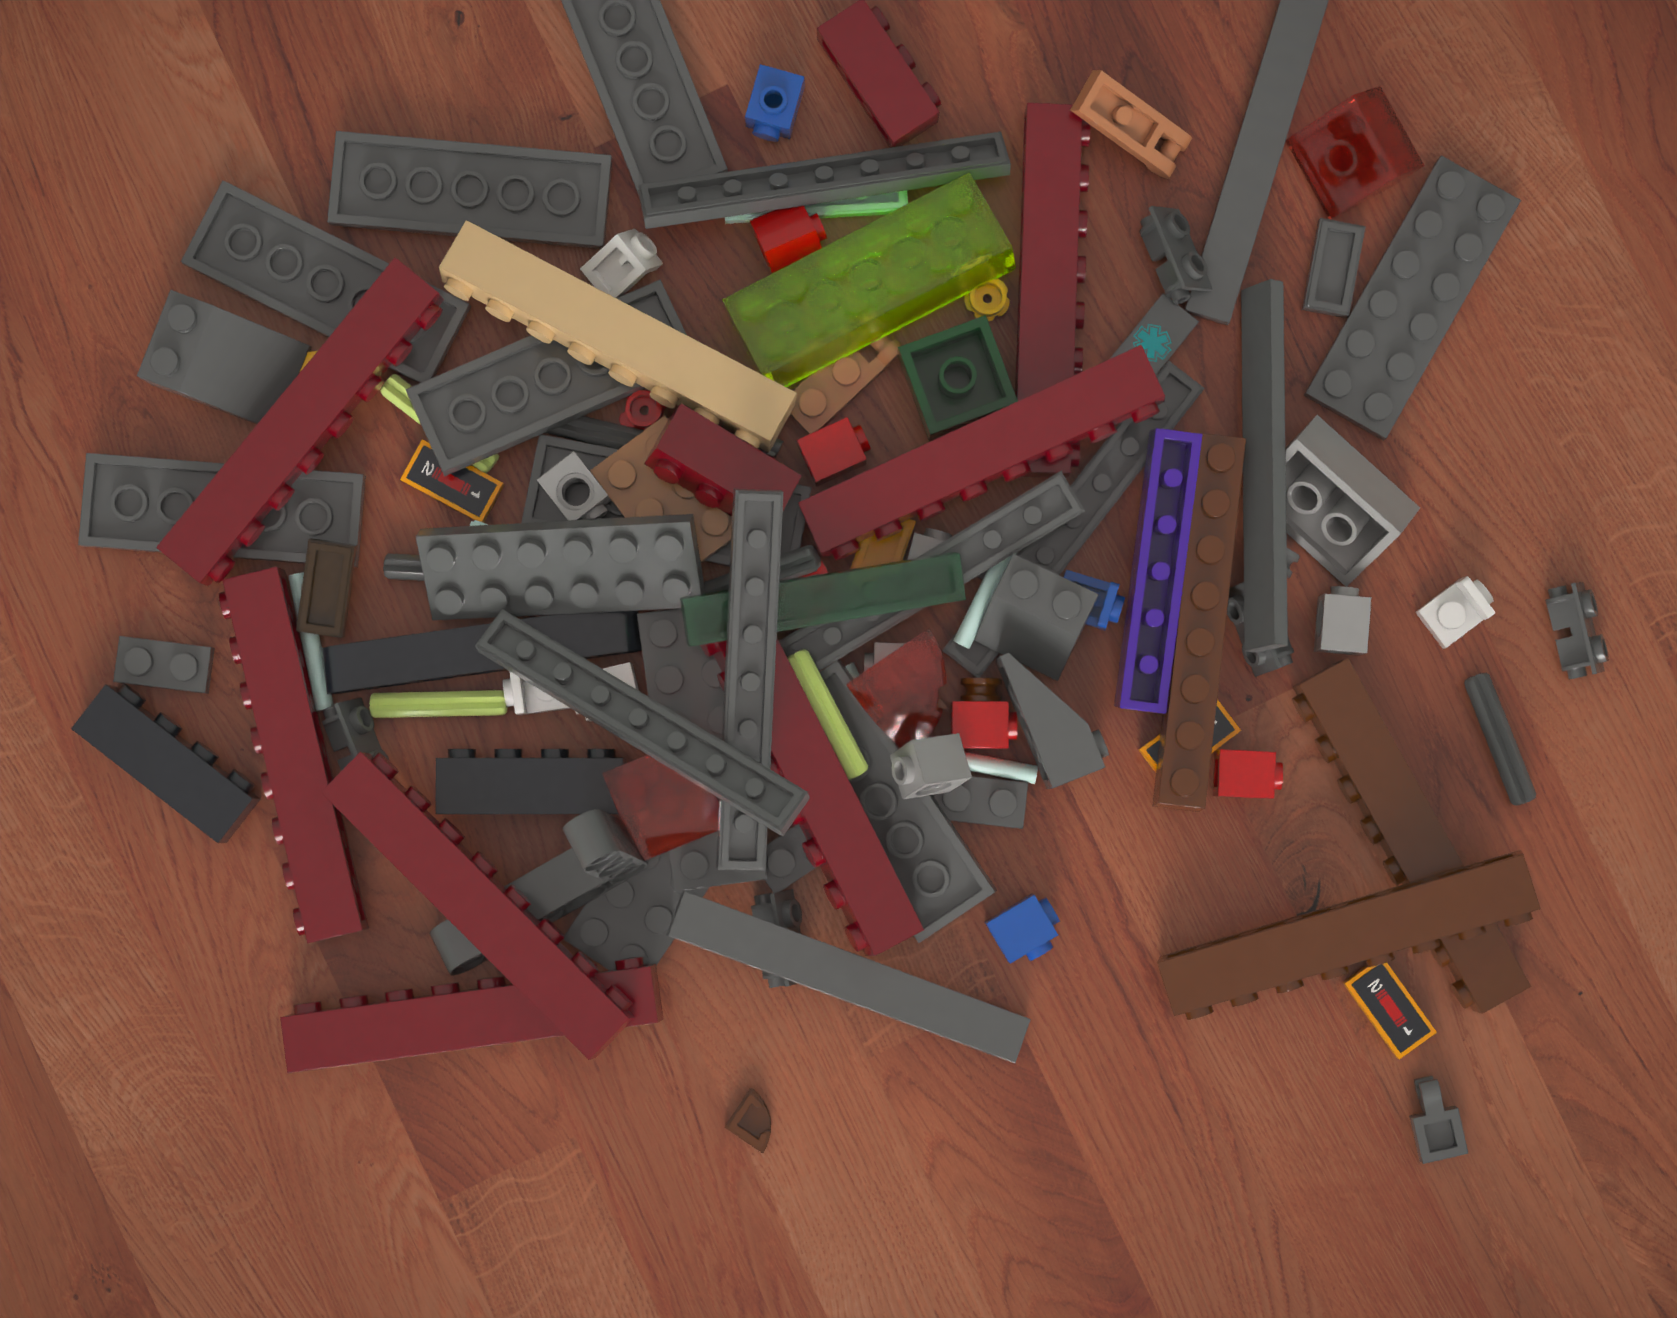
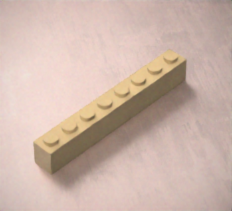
(615, 336)

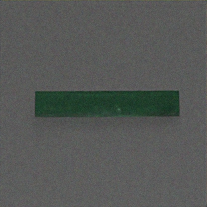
(837, 596)

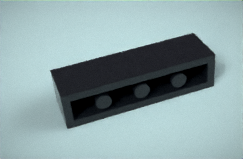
(166, 762)
(524, 784)

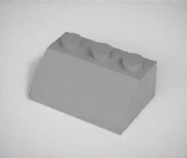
(1340, 502)

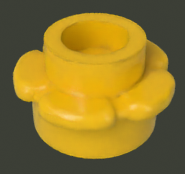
(998, 305)

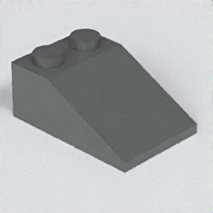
(220, 358)
(1055, 732)

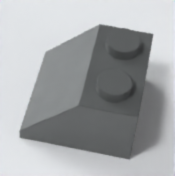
(1036, 617)

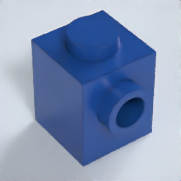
(774, 103)
(1024, 928)

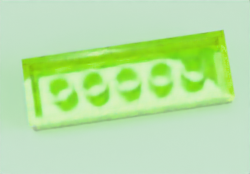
(871, 282)

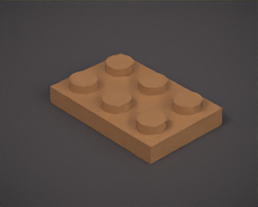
(641, 493)

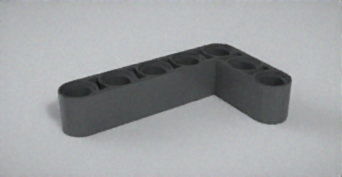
(596, 863)

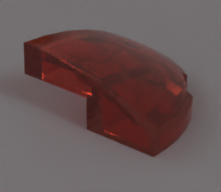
(904, 689)

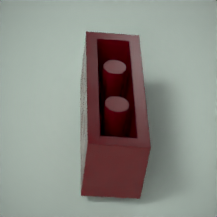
(879, 73)
(714, 461)

